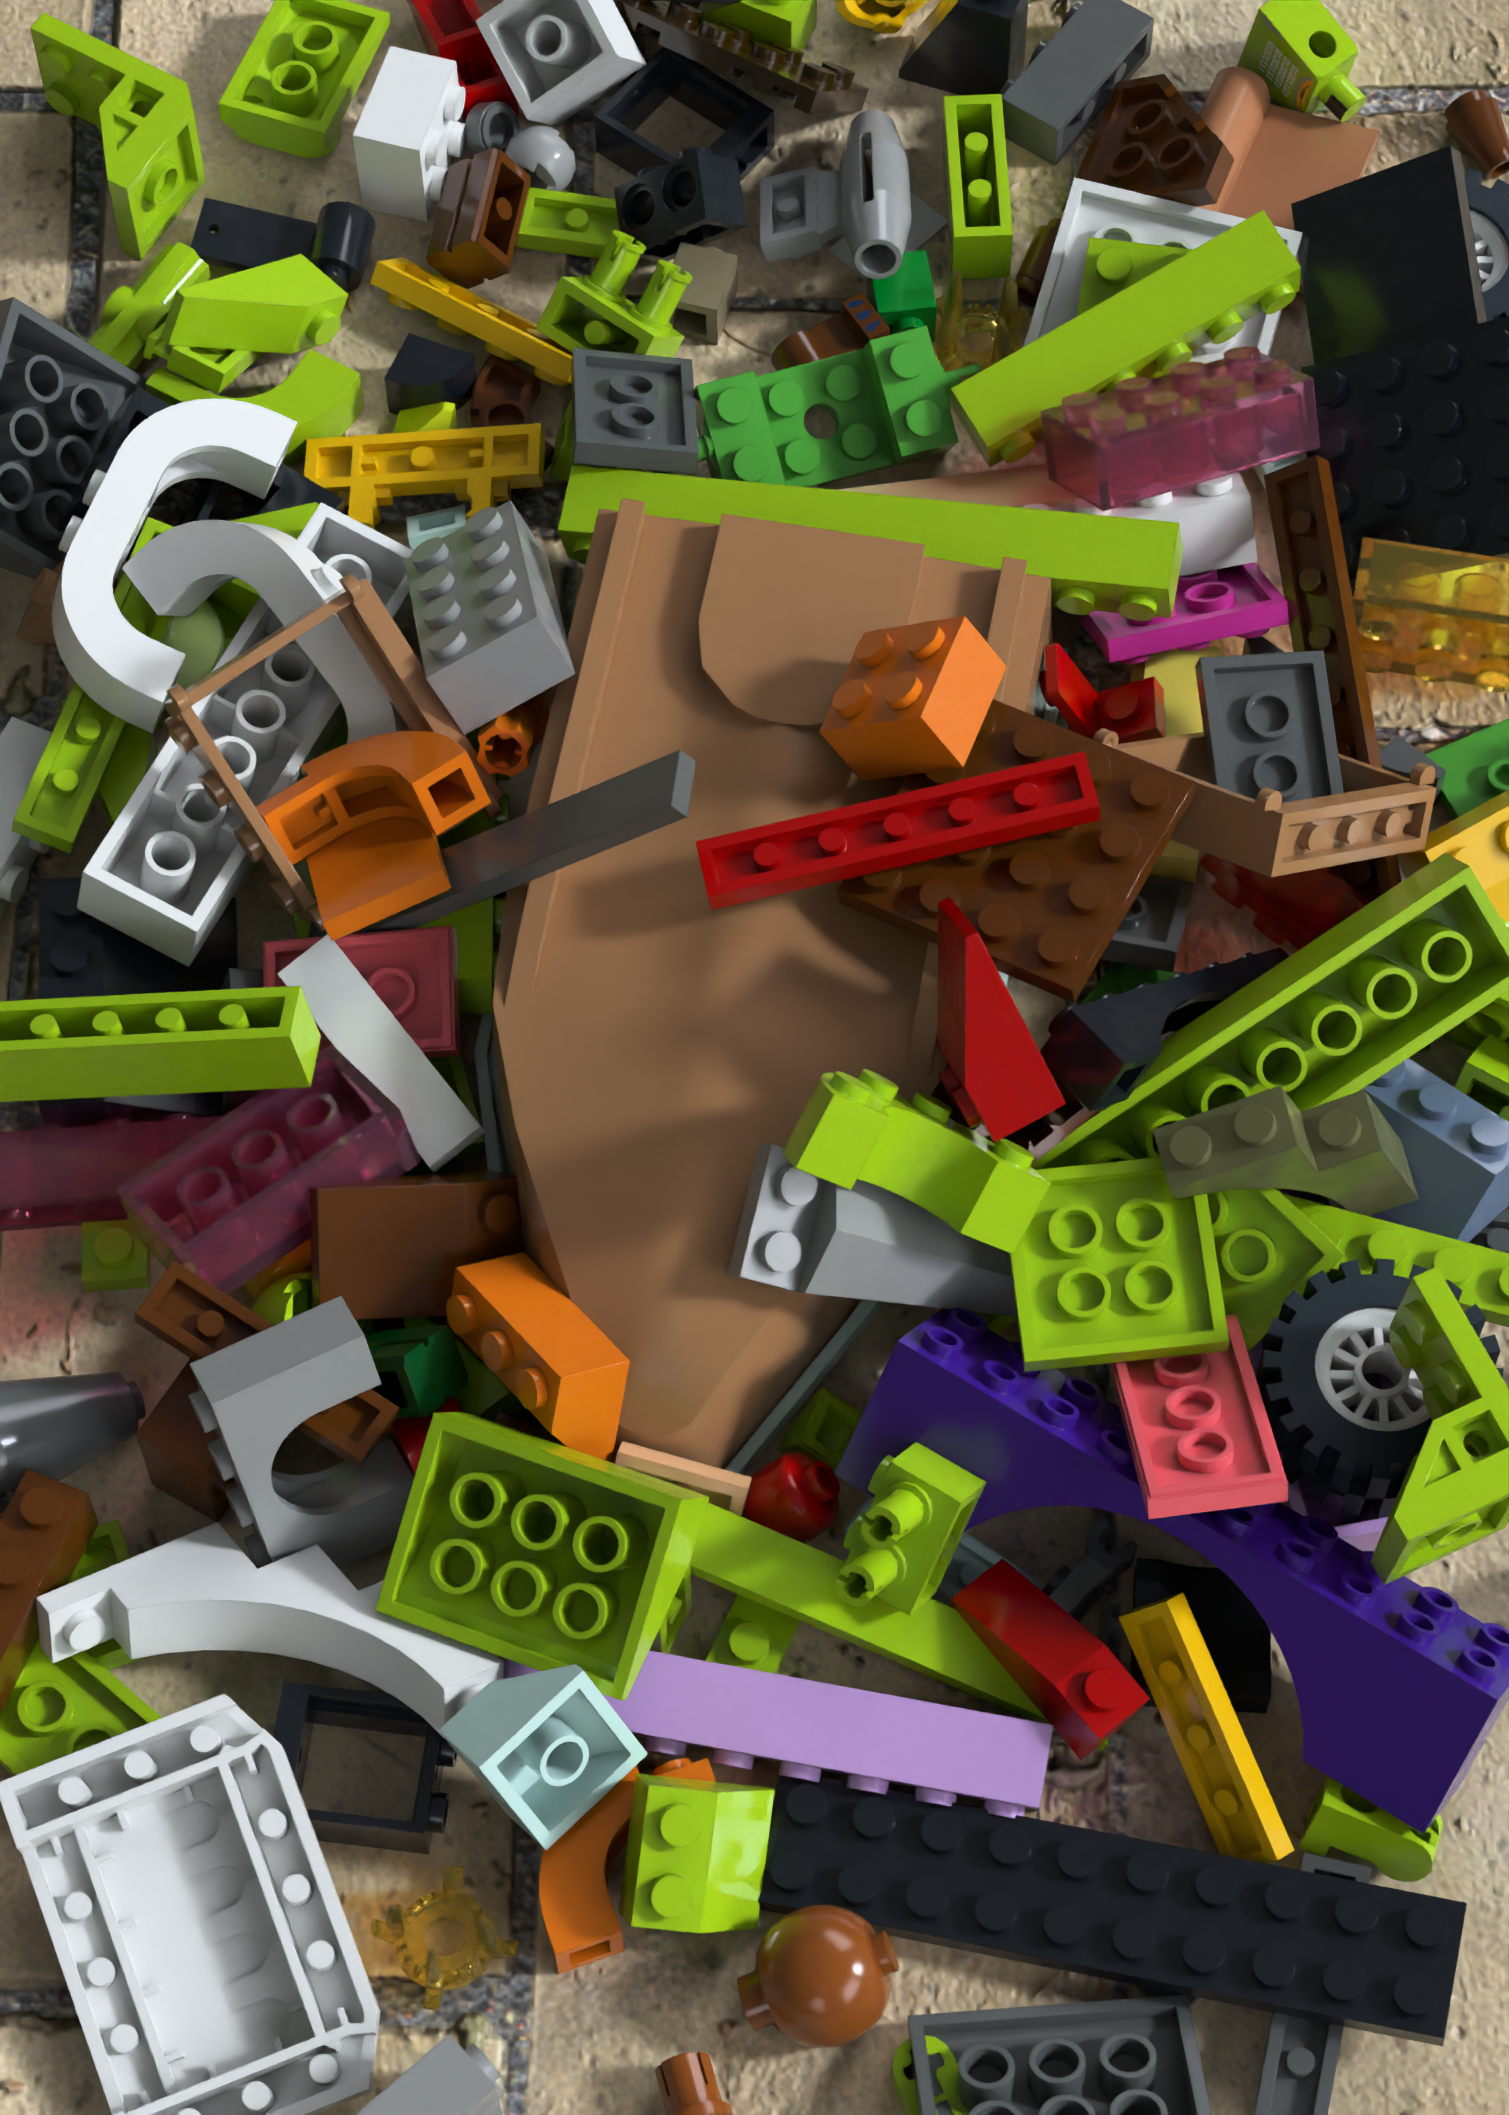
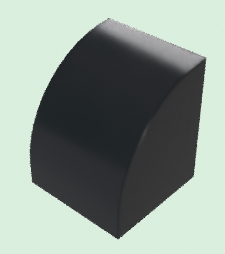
(429, 375)

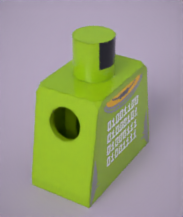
(1303, 57)

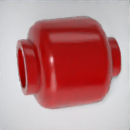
(794, 1496)

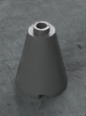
(63, 1424)

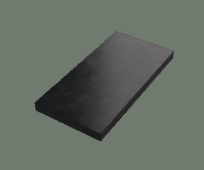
(1389, 257)

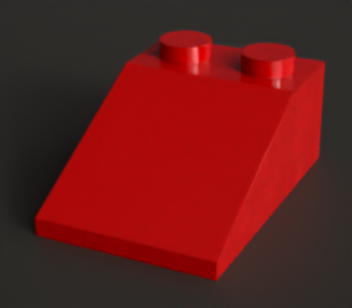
(990, 1055)

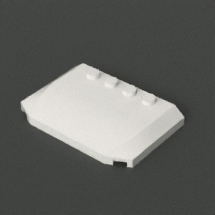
(197, 1920)

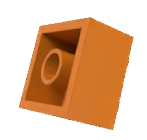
(913, 699)

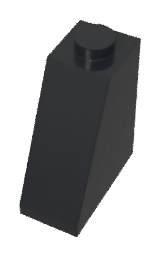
(968, 46)

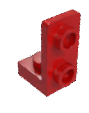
(1129, 710)

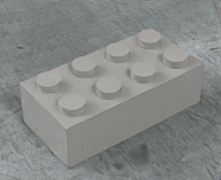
(487, 617)

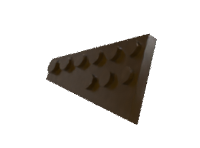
(732, 53)

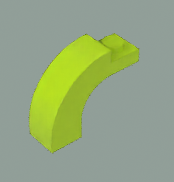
(316, 394)

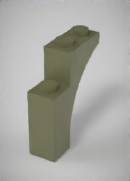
(1267, 1142)

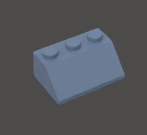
(1452, 1150)

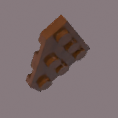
(1156, 146)

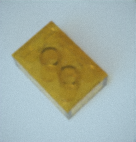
(1433, 613)

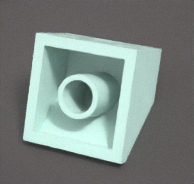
(544, 1747)

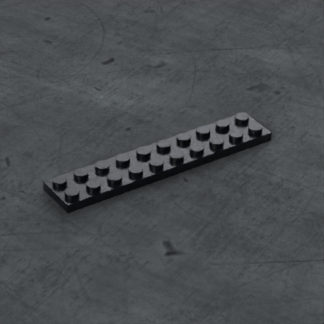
(1118, 1907)

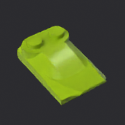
(302, 74)

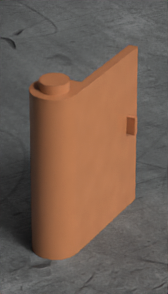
(1278, 150)

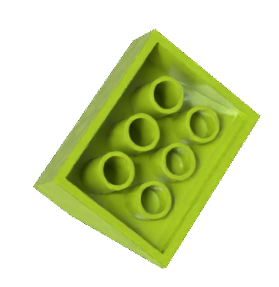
(539, 1551)

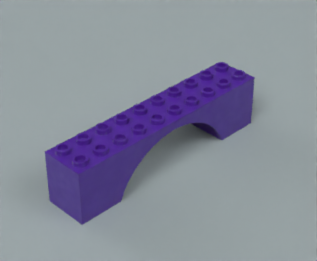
(1384, 1675)

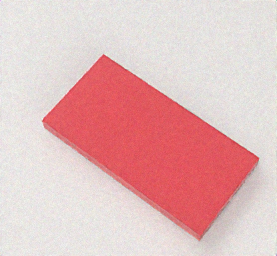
(1199, 1431)

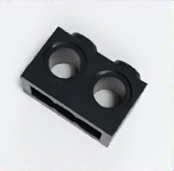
(683, 202)

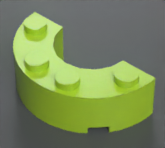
(916, 1151)

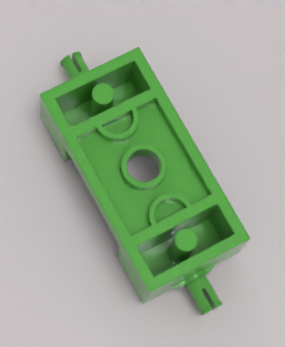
(886, 407)

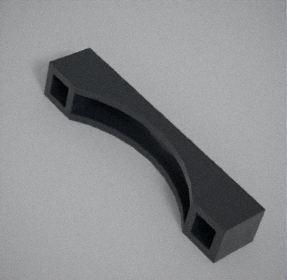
(1112, 1042)

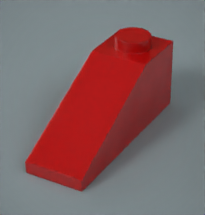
(1051, 1657)

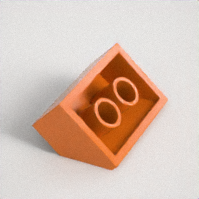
(542, 1350)

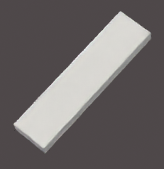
(382, 1051)

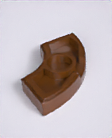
(505, 397)

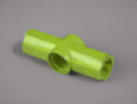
(138, 311)

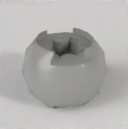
(543, 157)

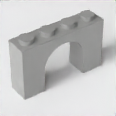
(261, 1394)

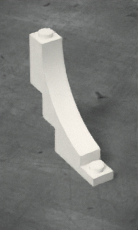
(212, 1597)

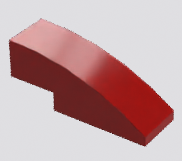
(452, 34)

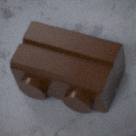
(479, 218)

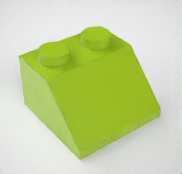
(695, 1855)

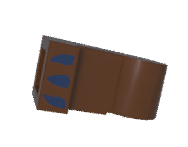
(832, 337)

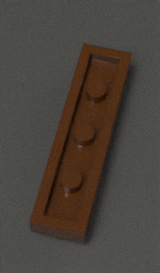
(205, 1320)

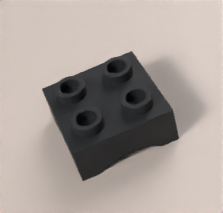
(1227, 1621)

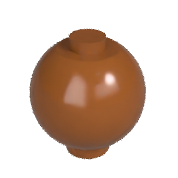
(820, 1977)

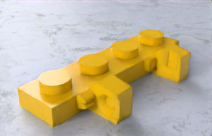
(470, 462)

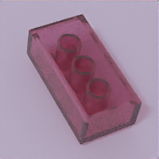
(1179, 428)
(243, 1184)

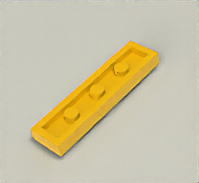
(466, 312)
(1205, 1731)

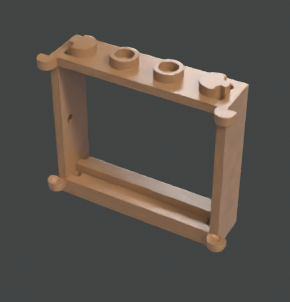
(397, 673)
(1370, 820)

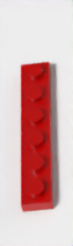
(898, 830)

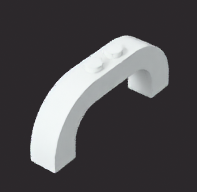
(182, 442)
(197, 557)

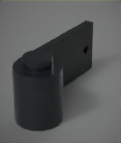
(256, 237)

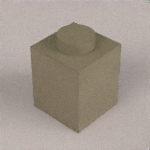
(710, 294)

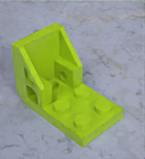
(143, 121)
(1461, 1476)

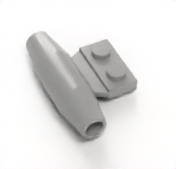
(863, 200)

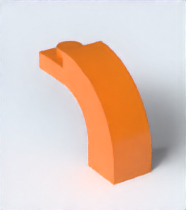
(372, 780)
(577, 1867)

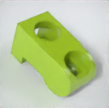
(1368, 1832)

